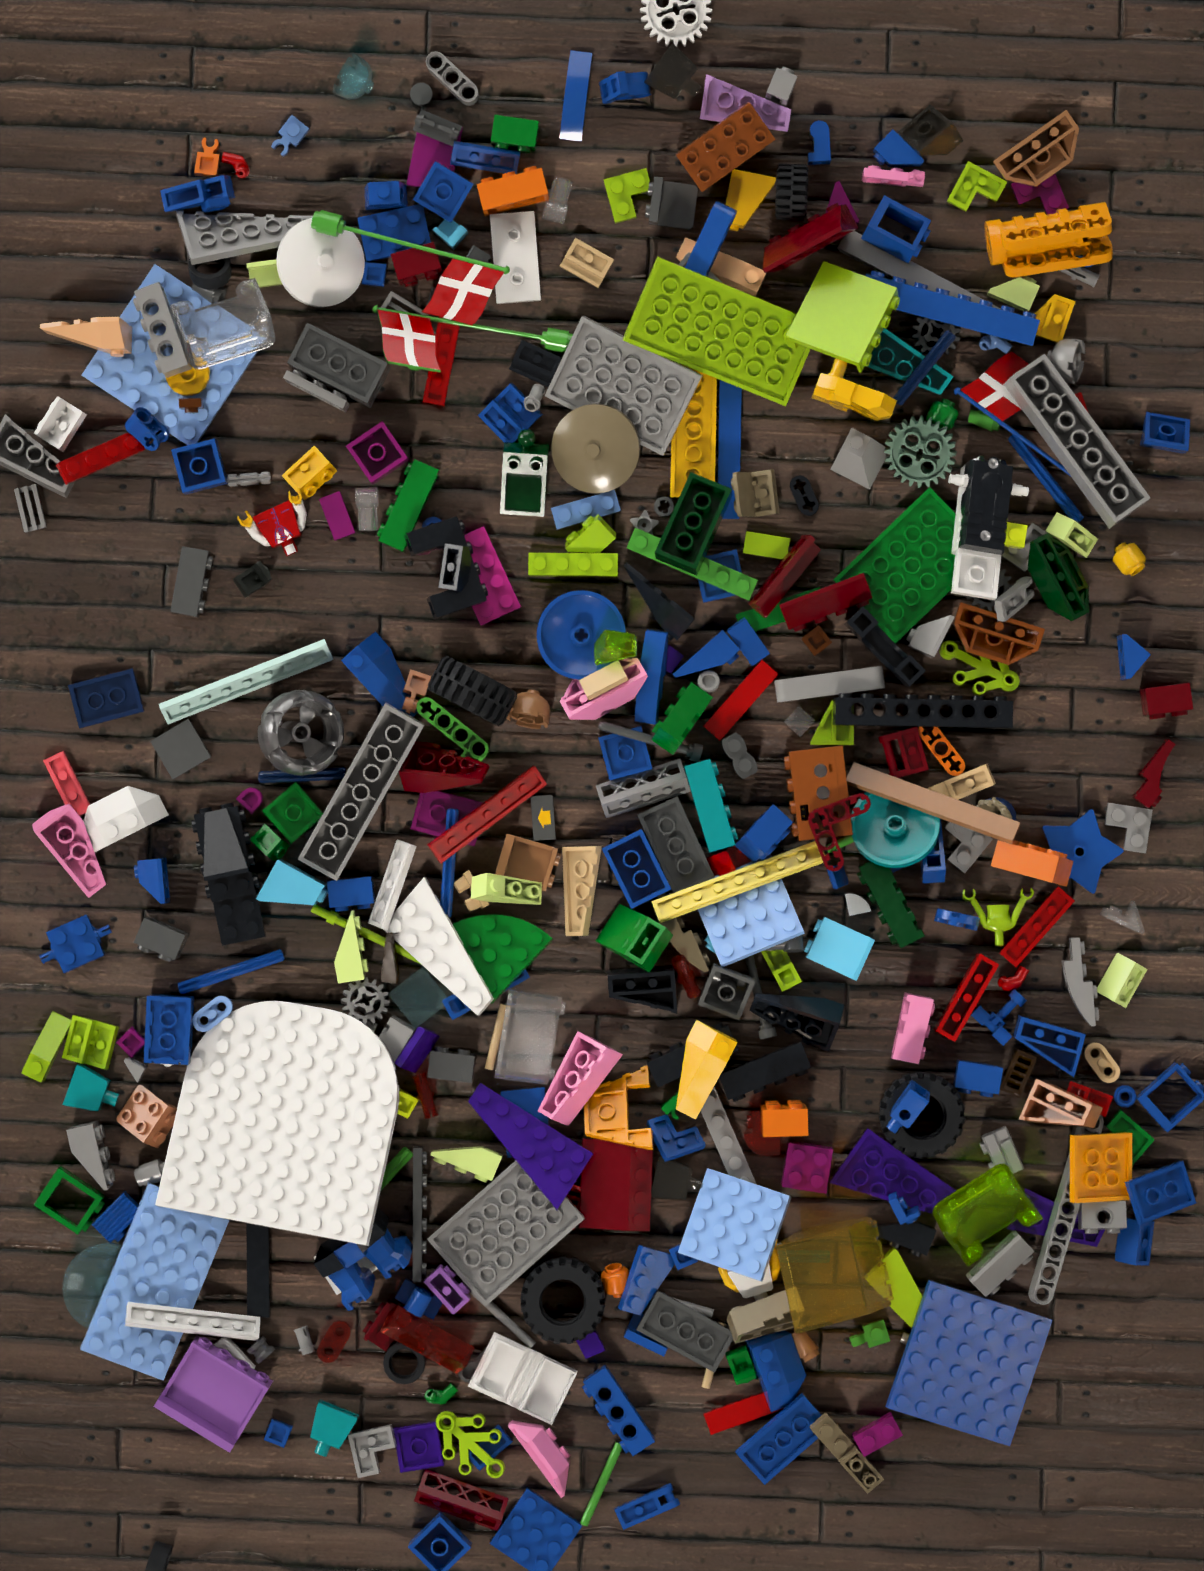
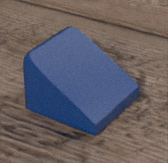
(838, 878)

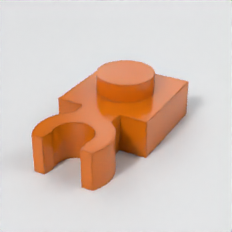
(207, 162)

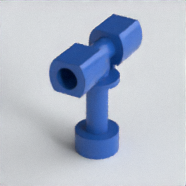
(995, 1022)

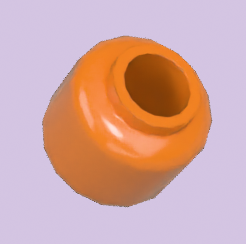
(614, 1279)

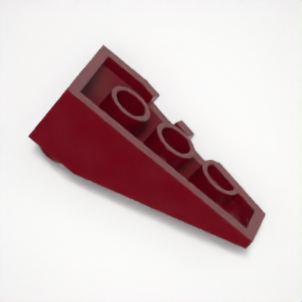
(435, 769)

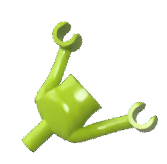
(998, 916)

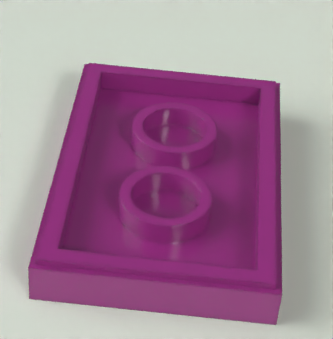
(424, 154)
(432, 811)

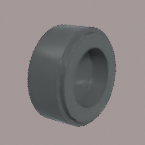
(421, 94)

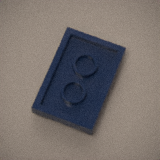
(106, 698)

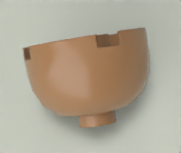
(530, 710)

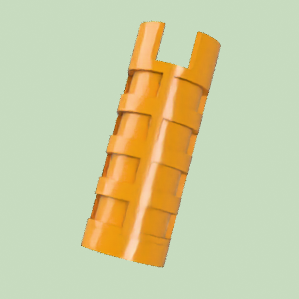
(1051, 239)

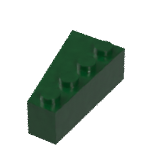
(890, 903)

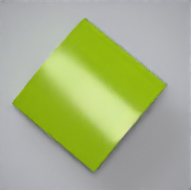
(90, 1042)

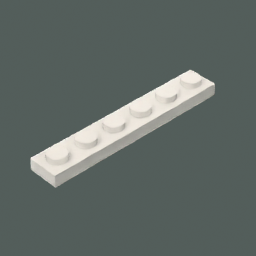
(192, 1321)

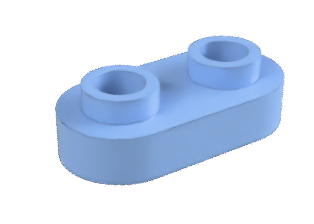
(212, 1013)

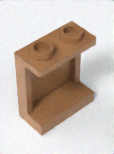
(528, 860)

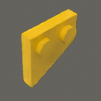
(1054, 318)

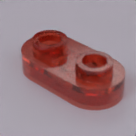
(334, 1341)

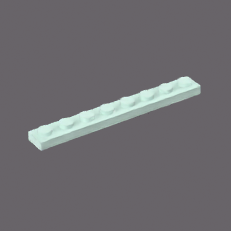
(246, 681)

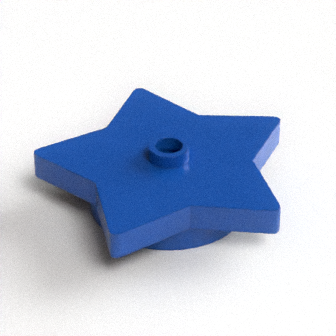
(1086, 835)

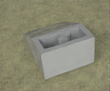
(88, 1147)

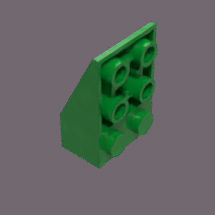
(635, 937)

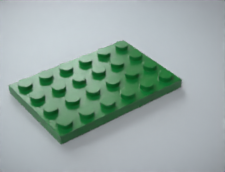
(908, 565)

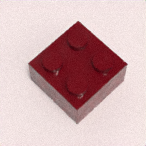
(416, 265)
(1166, 699)

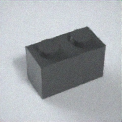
(451, 1065)

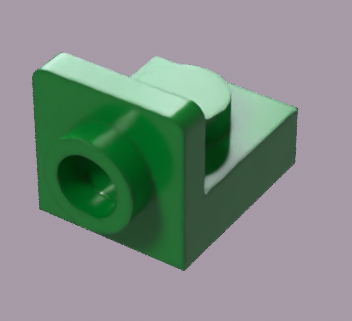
(270, 843)

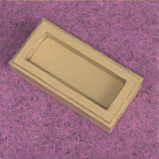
(603, 680)

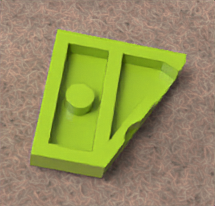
(833, 734)

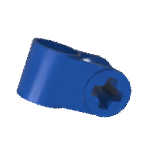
(145, 428)

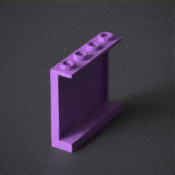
(213, 1393)

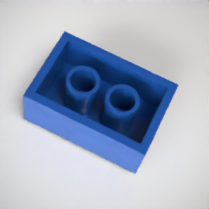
(636, 868)

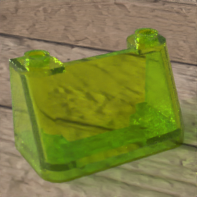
(983, 1210)

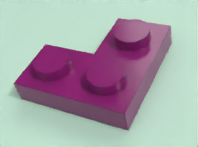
(1048, 192)

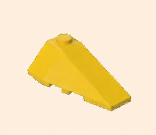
(702, 1065)

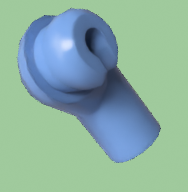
(991, 342)

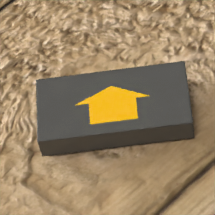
(543, 817)

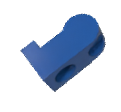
(820, 136)

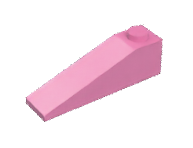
(70, 844)

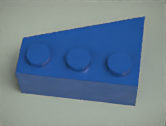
(1052, 1042)

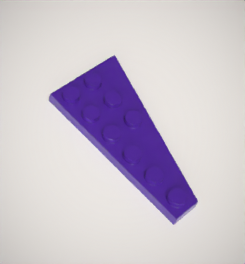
(539, 1149)
(881, 1169)

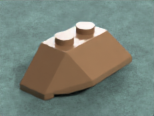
(1041, 152)

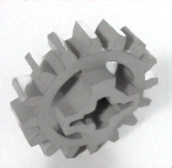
(374, 998)

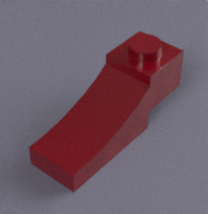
(1149, 791)

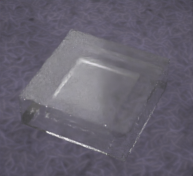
(799, 721)

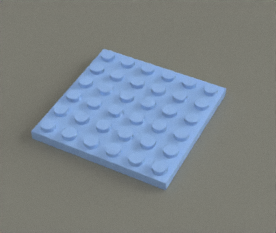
(139, 384)

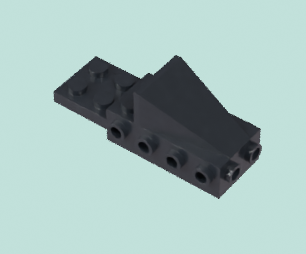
(229, 872)

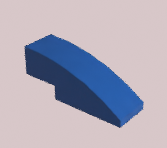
(196, 192)

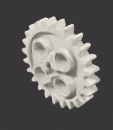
(681, 31)

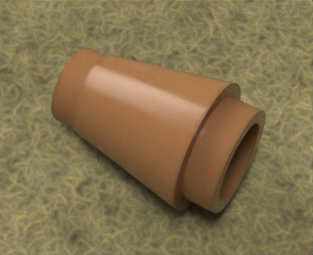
(805, 1346)

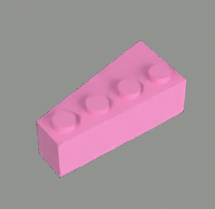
(578, 1078)

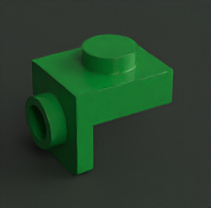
(741, 1365)

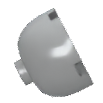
(1067, 359)

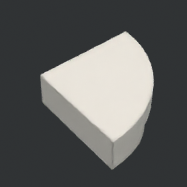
(856, 904)

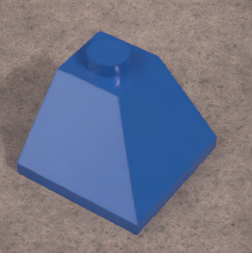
(154, 878)

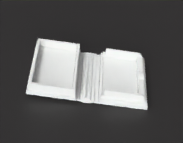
(522, 1378)

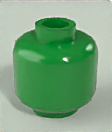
(943, 412)

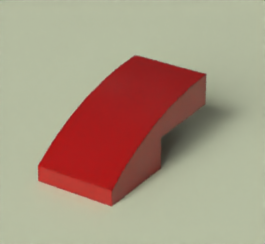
(1097, 1097)

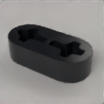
(809, 493)

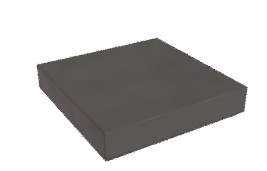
(180, 749)

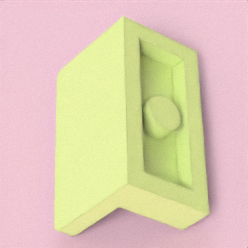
(264, 272)
(1121, 980)

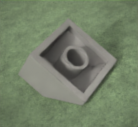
(859, 458)
(929, 636)

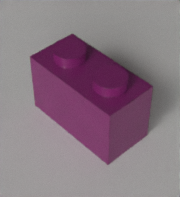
(877, 1434)

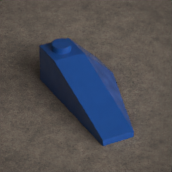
(378, 671)

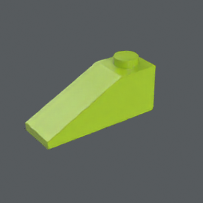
(46, 1047)

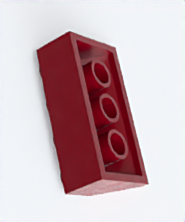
(826, 601)

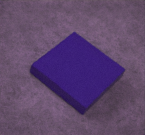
(417, 1049)
(418, 1446)

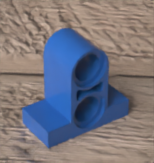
(624, 86)
(418, 1300)

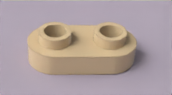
(1101, 1062)

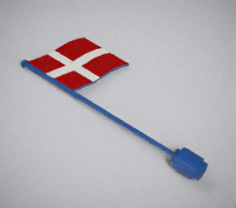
(995, 400)

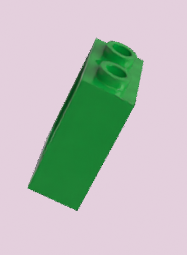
(96, 1206)

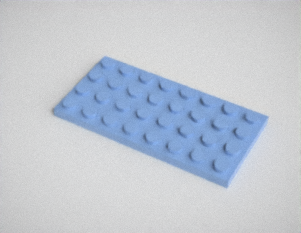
(160, 1265)

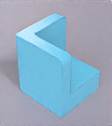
(450, 233)

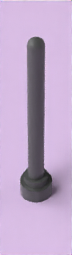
(692, 751)
(766, 1028)

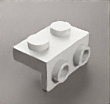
(60, 423)

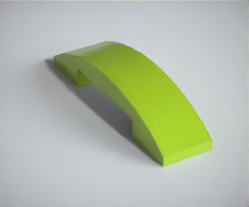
(782, 968)

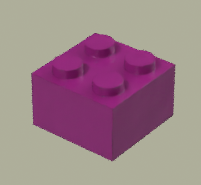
(377, 452)
(807, 1167)

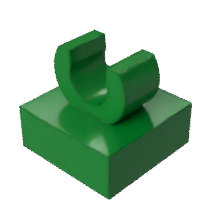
(670, 1106)

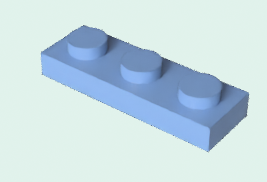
(578, 511)

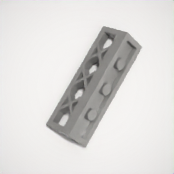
(644, 792)

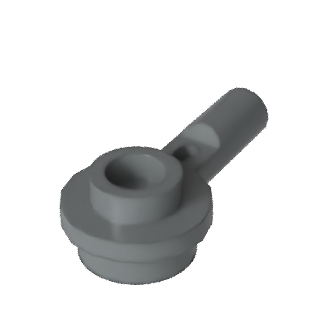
(467, 1373)

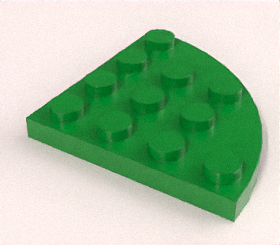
(501, 947)

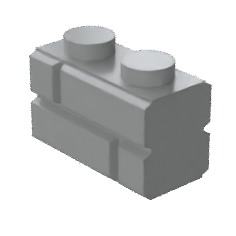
(1001, 1149)

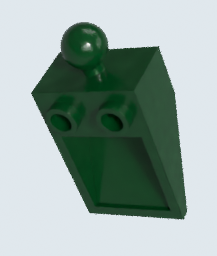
(524, 476)

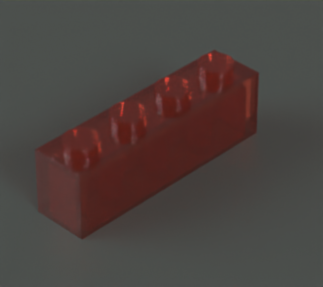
(427, 1339)

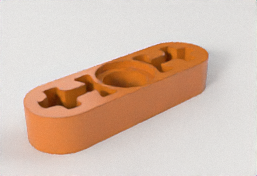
(947, 764)

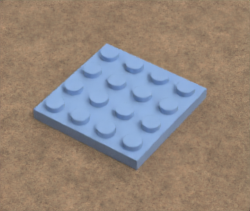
(751, 921)
(734, 1224)

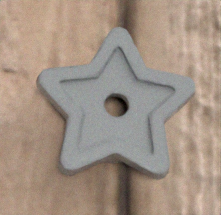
(644, 518)

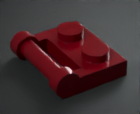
(910, 749)

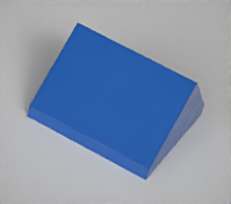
(1165, 433)
(1130, 656)

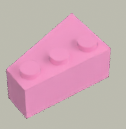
(912, 1028)

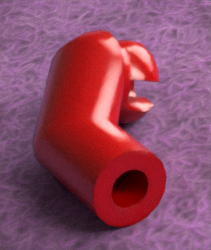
(1015, 981)

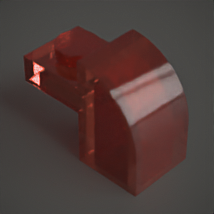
(755, 1141)

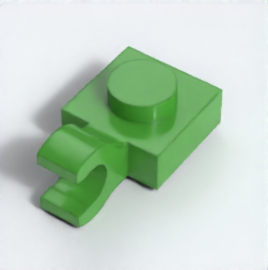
(874, 1334)

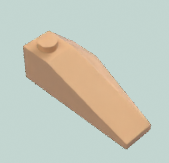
(730, 270)

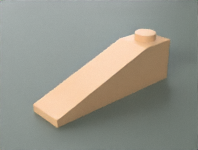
(102, 333)

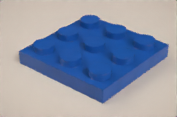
(535, 1533)

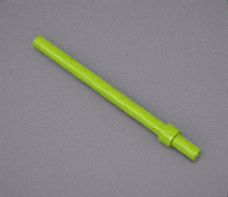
(333, 918)

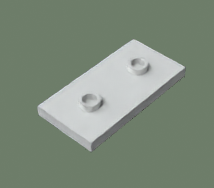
(516, 246)

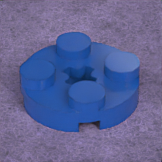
(957, 919)

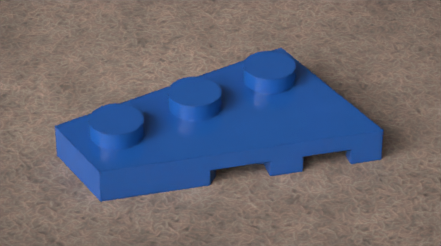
(645, 1277)

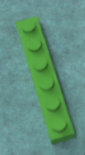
(710, 571)

